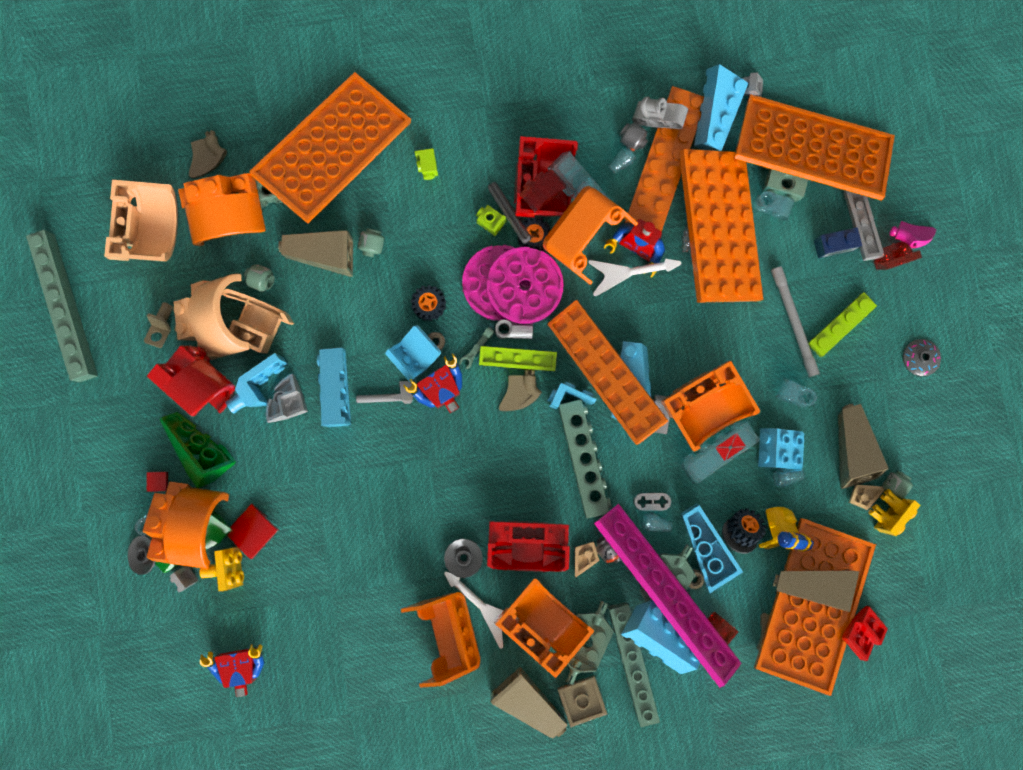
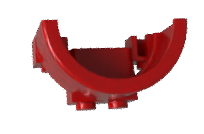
(546, 153)
(192, 380)

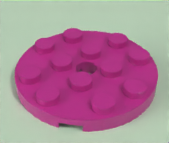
(524, 265)
(475, 281)

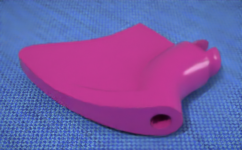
(913, 235)

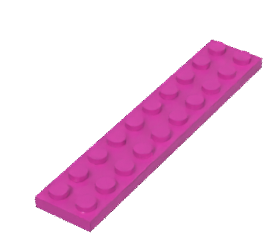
(669, 595)

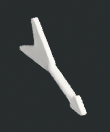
(616, 274)
(489, 612)

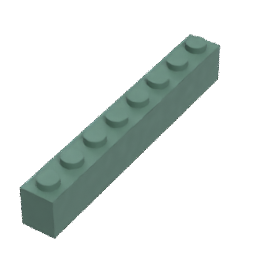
(61, 306)

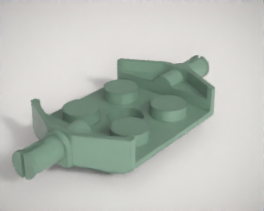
(678, 566)
(589, 658)

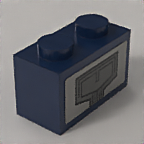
(837, 242)

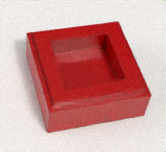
(157, 481)

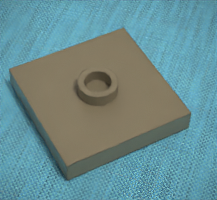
(582, 701)

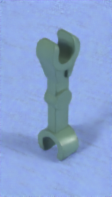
(470, 356)

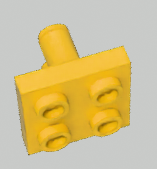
(896, 517)
(226, 569)

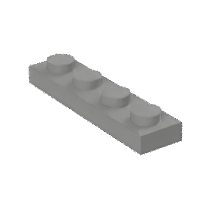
(863, 219)

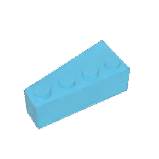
(719, 108)
(636, 358)
(333, 387)
(709, 549)
(655, 633)

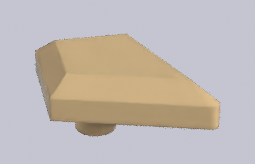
(865, 495)
(585, 557)

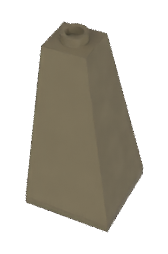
(322, 249)
(858, 449)
(822, 587)
(526, 702)

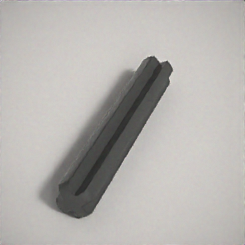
(509, 212)

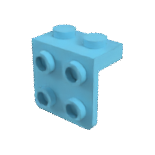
(413, 353)
(568, 388)
(781, 448)

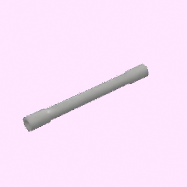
(808, 359)

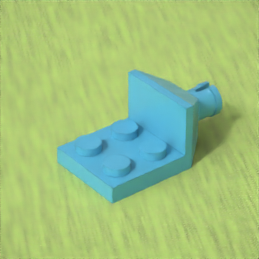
(246, 388)

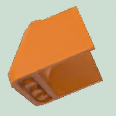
(579, 226)
(453, 637)

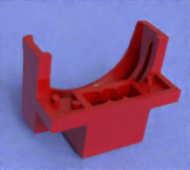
(528, 546)

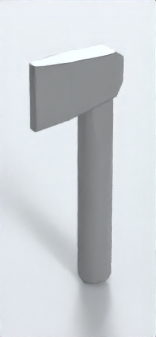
(405, 396)

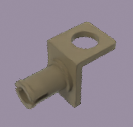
(159, 324)

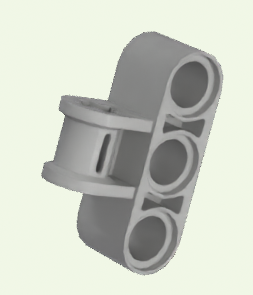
(660, 113)

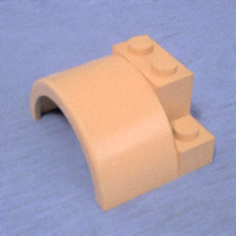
(146, 228)
(201, 319)

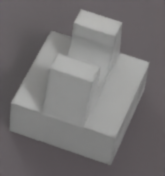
(755, 85)
(183, 578)

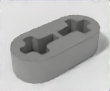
(653, 506)

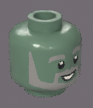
(371, 242)
(259, 277)
(898, 484)

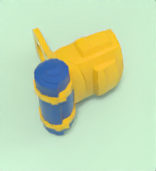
(784, 531)

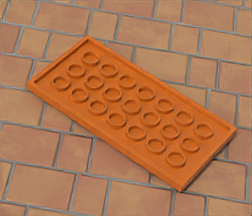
(330, 147)
(815, 147)
(720, 227)
(806, 637)

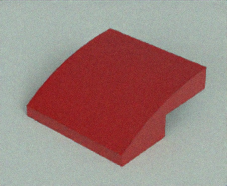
(252, 531)
(864, 632)

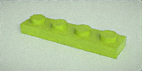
(842, 324)
(517, 358)

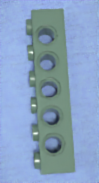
(590, 508)
(633, 667)

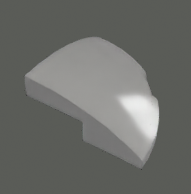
(287, 401)

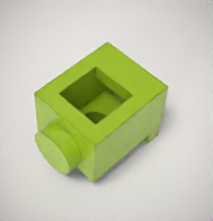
(427, 163)
(494, 225)

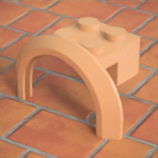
(257, 321)

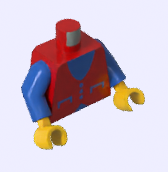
(640, 239)
(439, 387)
(236, 668)

